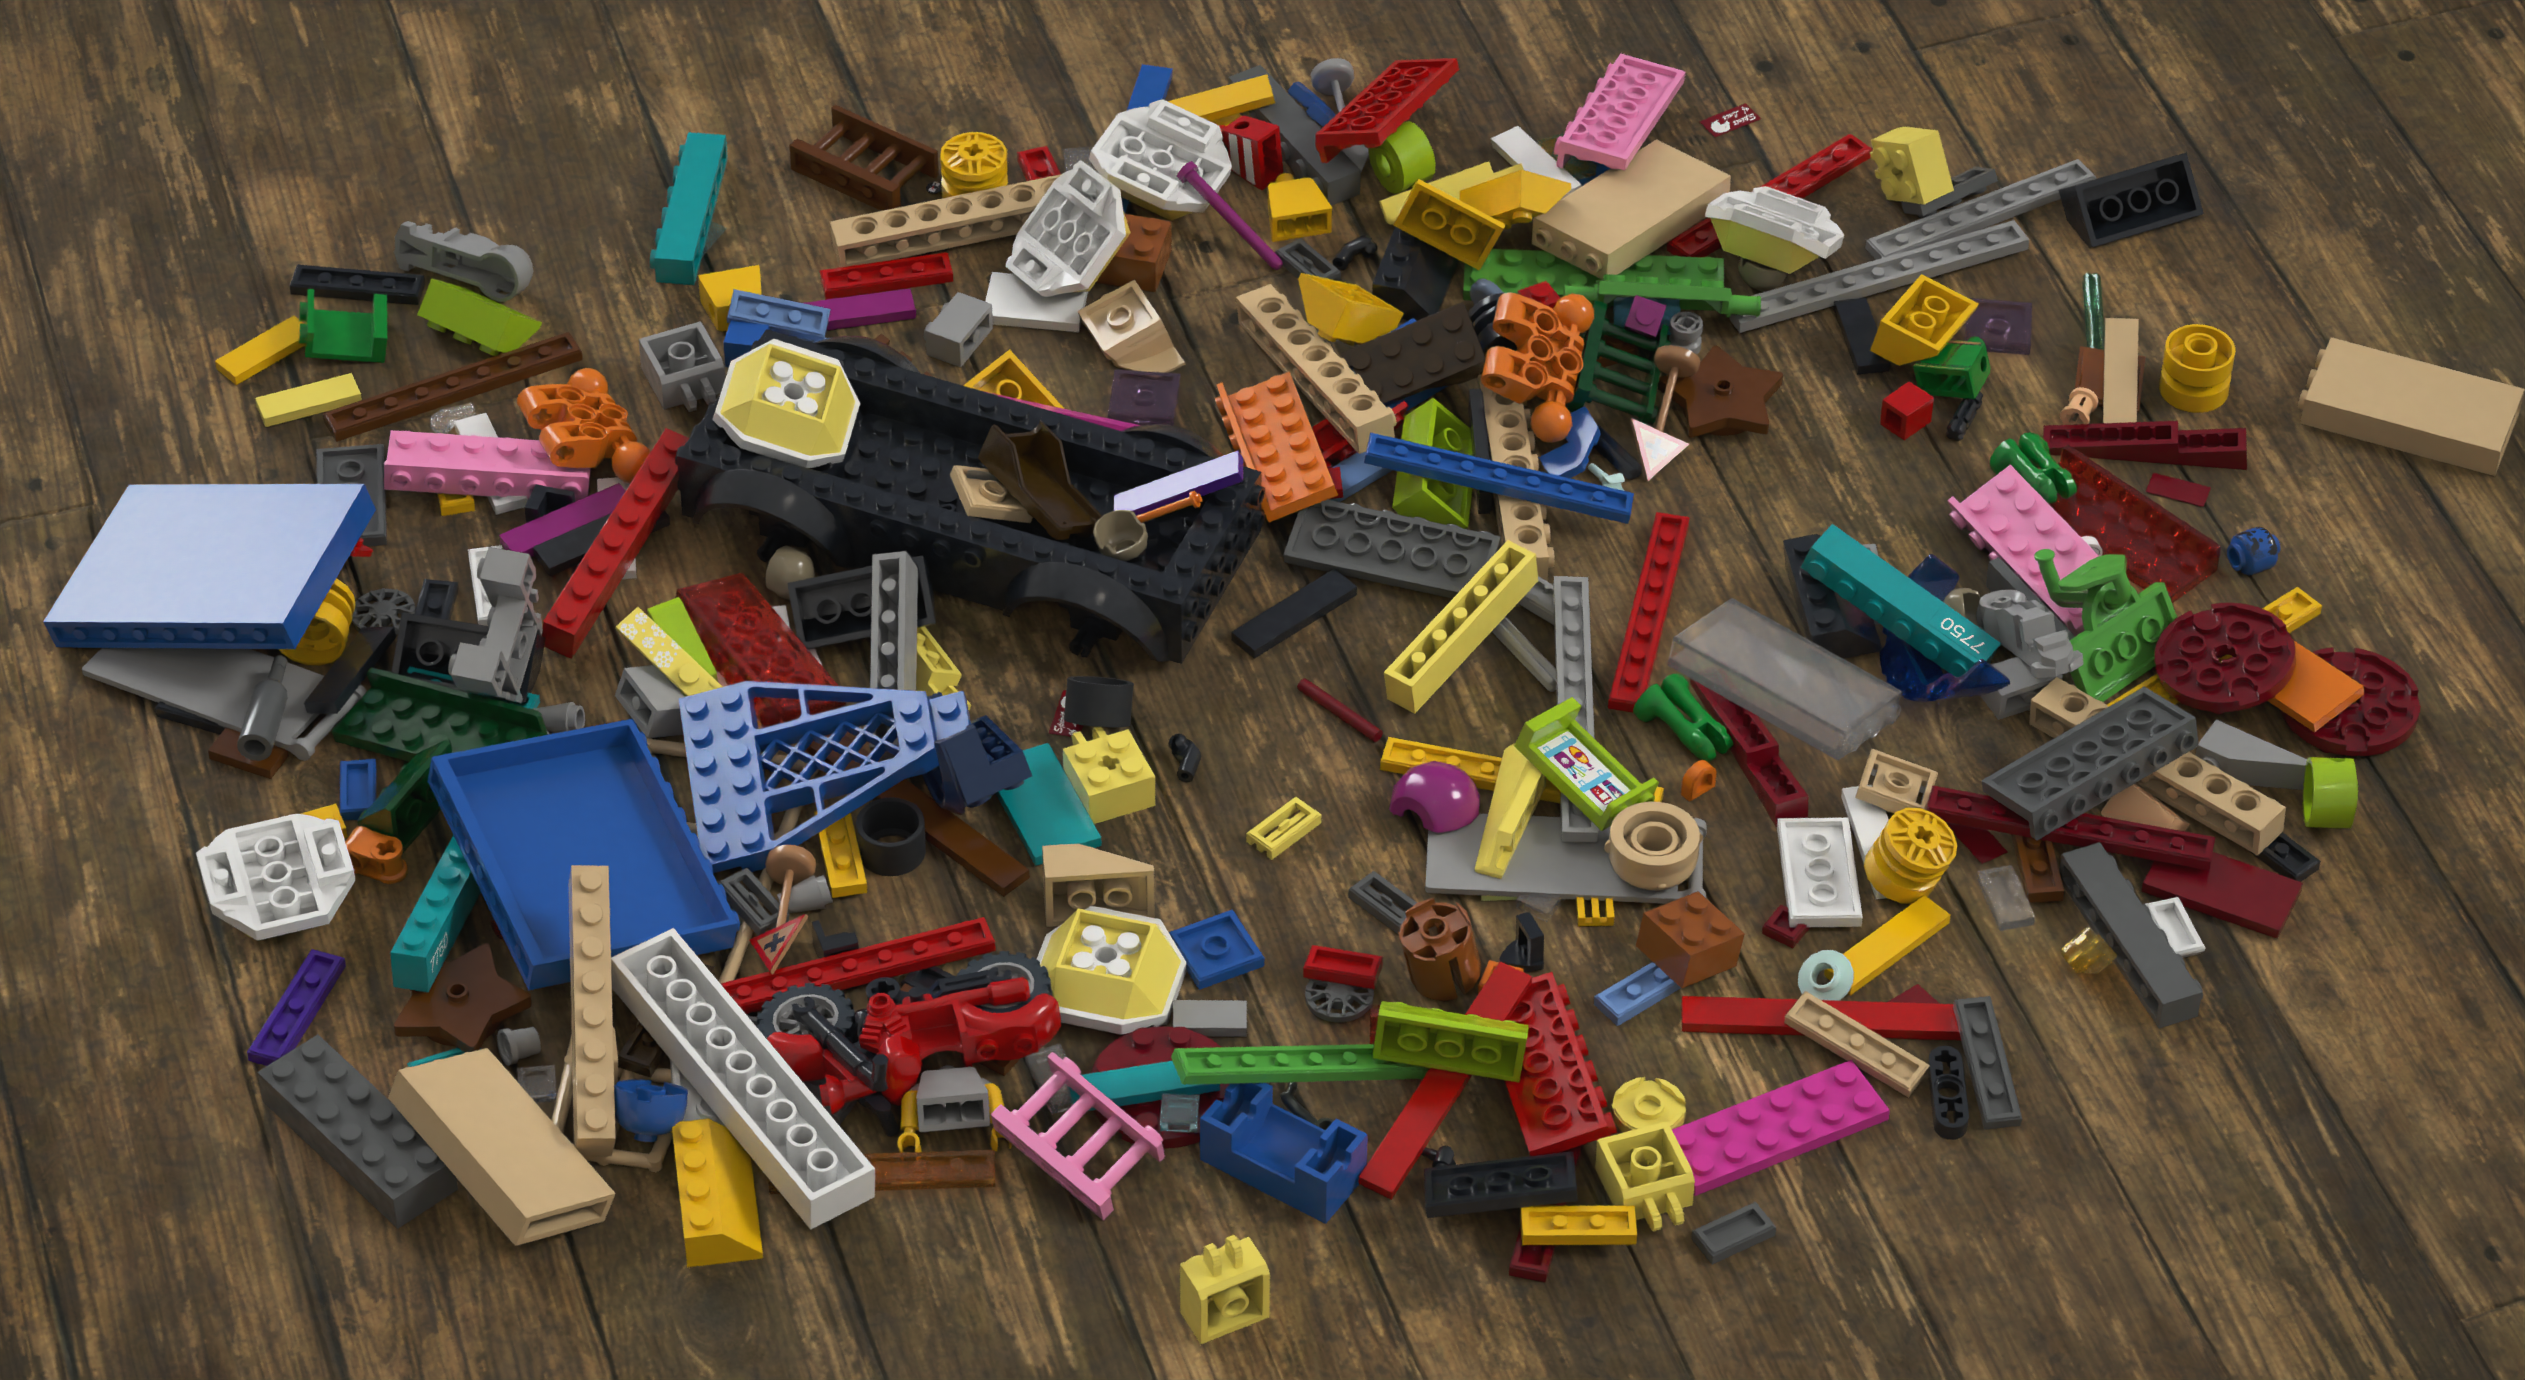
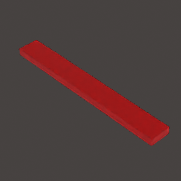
(1797, 181)
(1649, 611)
(868, 963)
(1768, 1017)
(1437, 1092)

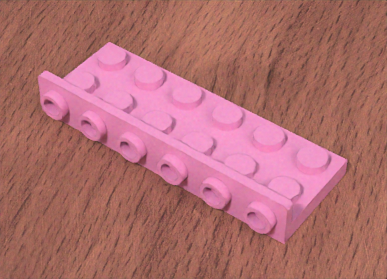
(1619, 113)
(475, 466)
(2015, 524)

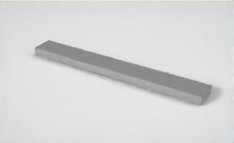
(1981, 211)

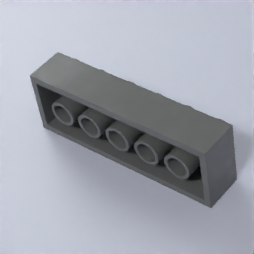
(356, 1130)

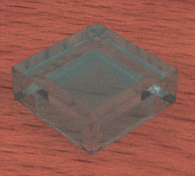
(1179, 1113)

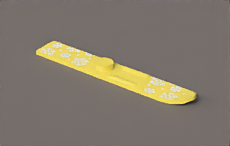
(666, 654)

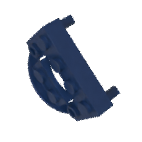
(975, 766)

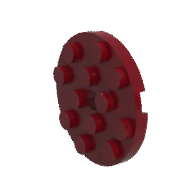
(2257, 671)
(2379, 718)
(1149, 1047)

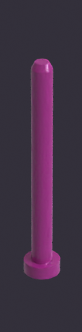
(1189, 173)

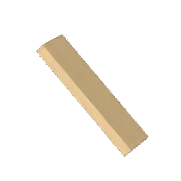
(2120, 370)
(1856, 1043)

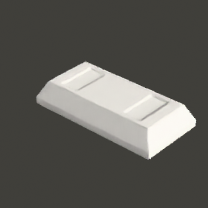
(2175, 922)

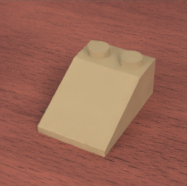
(1087, 877)

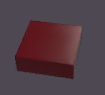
(1778, 928)

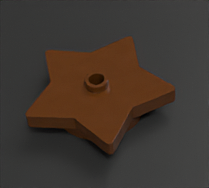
(1724, 396)
(462, 1003)

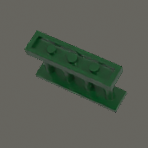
(1595, 348)

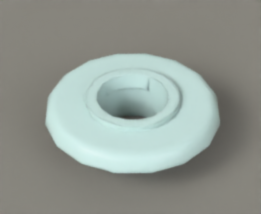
(1840, 983)

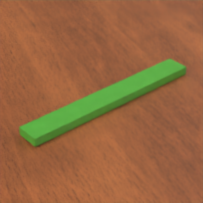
(1287, 1064)

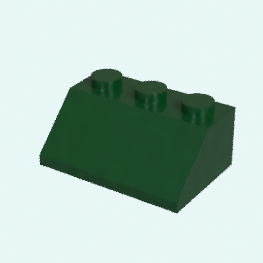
(408, 801)

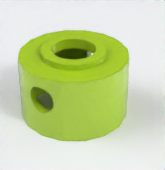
(1403, 158)
(2329, 792)

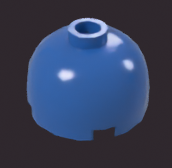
(649, 1108)

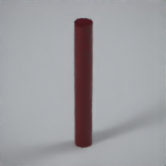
(1340, 710)

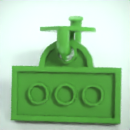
(2116, 620)

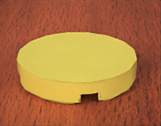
(1648, 1103)

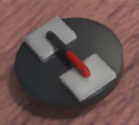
(934, 187)

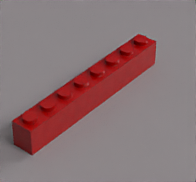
(614, 548)

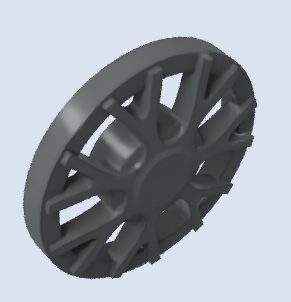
(383, 611)
(1337, 997)

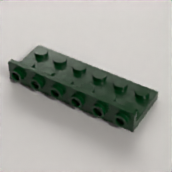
(411, 715)

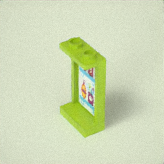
(1581, 765)

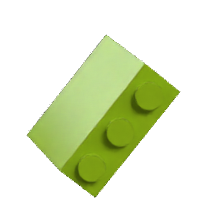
(476, 318)

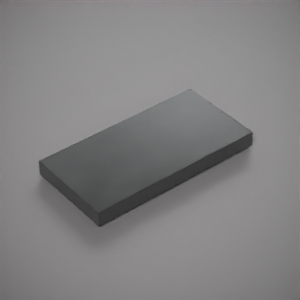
(358, 466)

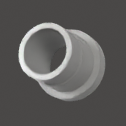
(518, 1044)

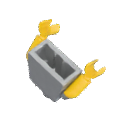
(948, 1101)

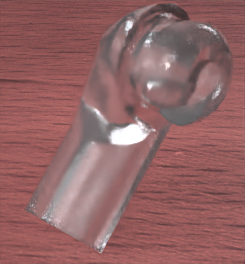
(444, 419)

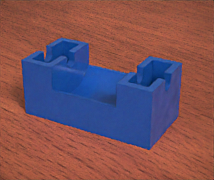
(1281, 1151)

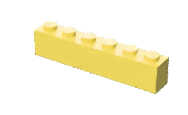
(1461, 626)

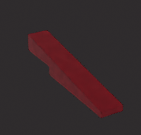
(2152, 443)
(1757, 756)

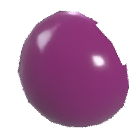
(1438, 794)

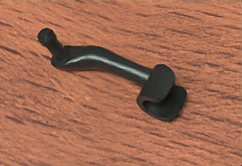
(1298, 1110)

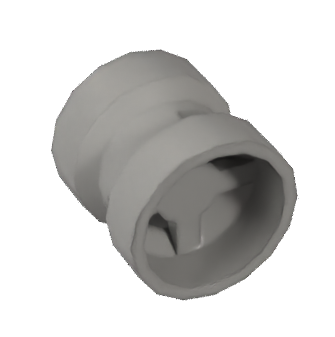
(1686, 331)

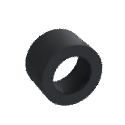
(1098, 701)
(891, 818)

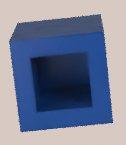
(740, 339)

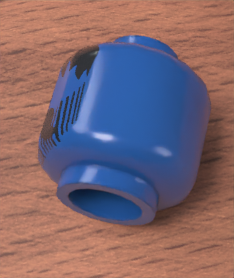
(2253, 551)

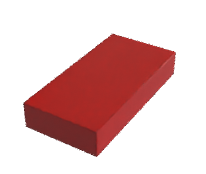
(1343, 966)

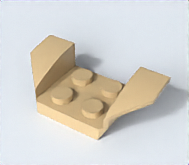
(1130, 331)

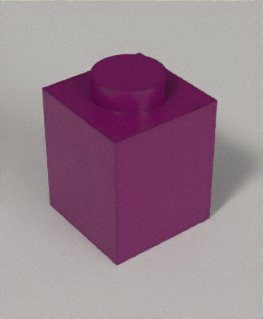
(1645, 316)

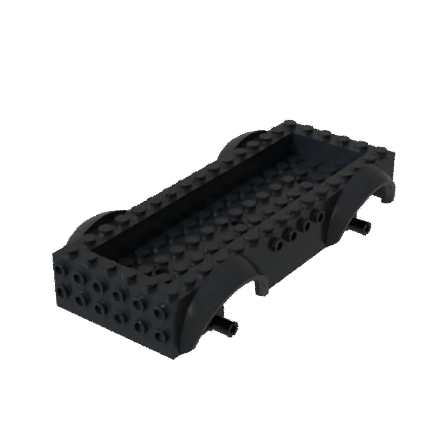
(899, 475)

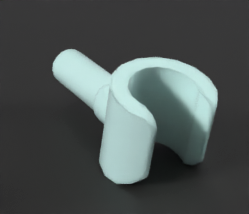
(1612, 481)

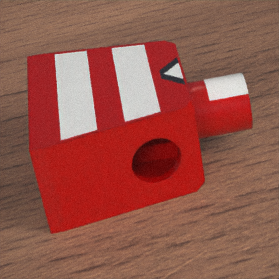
(1254, 150)

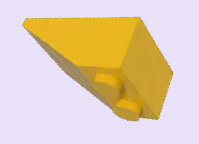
(1012, 379)

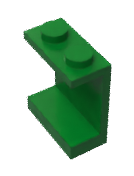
(344, 333)

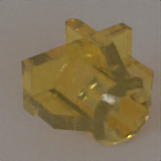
(2088, 952)

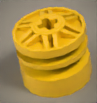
(972, 164)
(328, 630)
(1910, 855)

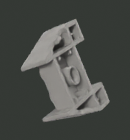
(502, 657)

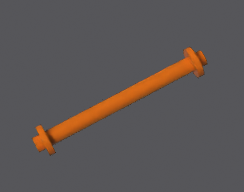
(1193, 499)

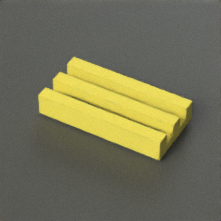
(1288, 830)

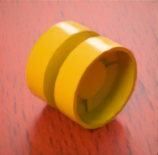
(2197, 368)

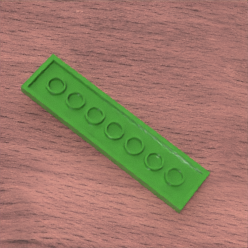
(1523, 268)

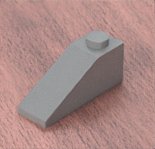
(2250, 758)

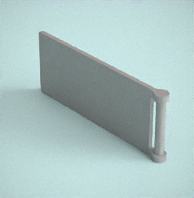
(217, 687)
(1541, 866)

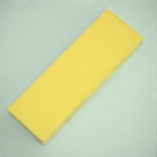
(308, 400)

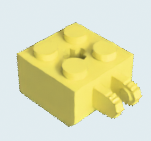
(1911, 165)
(1109, 774)
(1648, 1172)
(1224, 1289)

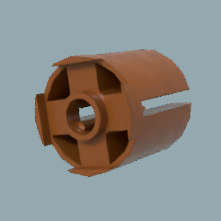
(1447, 949)

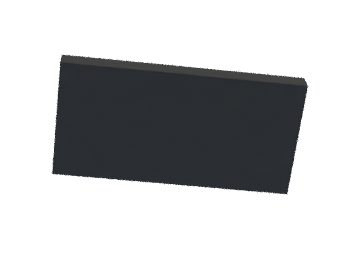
(1500, 1184)

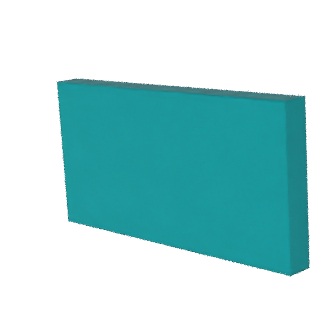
(1047, 807)

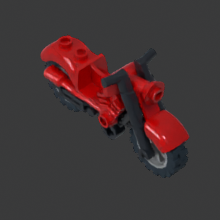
(986, 1013)

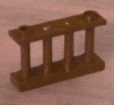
(856, 181)

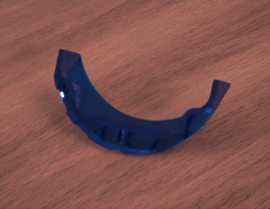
(1922, 678)

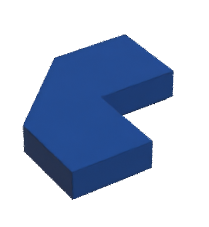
(1316, 107)
(1573, 456)

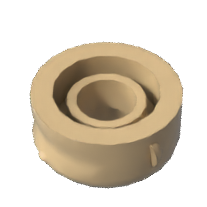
(1653, 845)

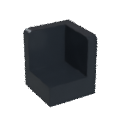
(546, 500)
(832, 944)

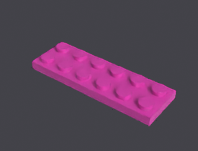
(1779, 1125)

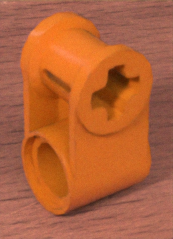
(376, 855)

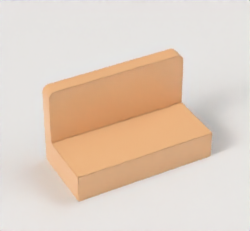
(2142, 807)

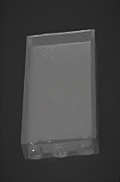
(1785, 679)

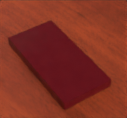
(2228, 892)

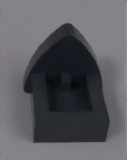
(1528, 948)

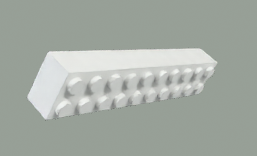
(743, 1078)

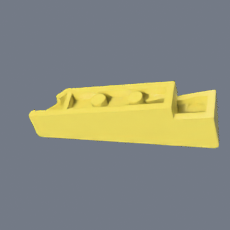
(1450, 185)
(934, 668)
(1512, 805)

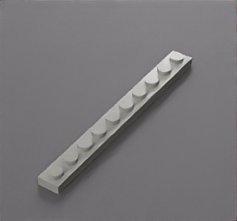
(1885, 274)
(1574, 680)

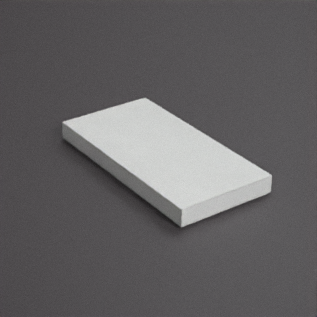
(1819, 872)

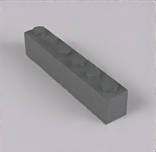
(1336, 179)
(2127, 927)

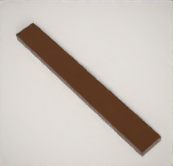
(452, 386)
(950, 833)

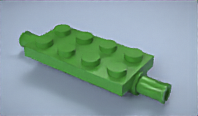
(1709, 291)

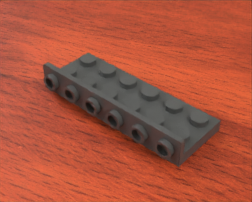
(1388, 547)
(2093, 761)

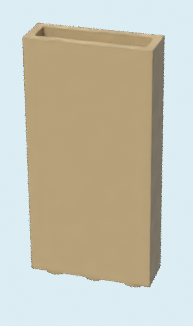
(1630, 210)
(2410, 406)
(501, 1146)

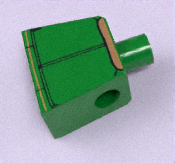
(1956, 370)

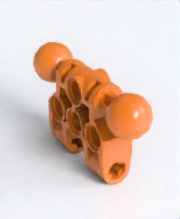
(1544, 360)
(583, 424)

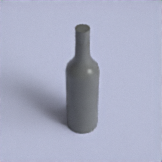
(264, 714)

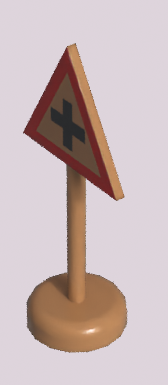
(1654, 445)
(787, 867)

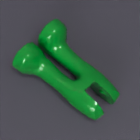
(2027, 458)
(1699, 737)

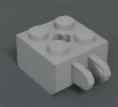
(682, 366)

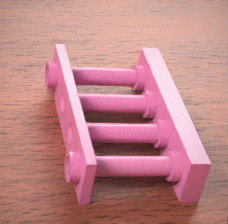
(1070, 1170)

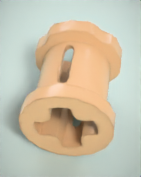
(2074, 407)

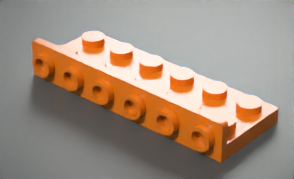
(1278, 441)

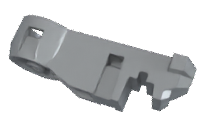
(475, 257)
(2015, 620)

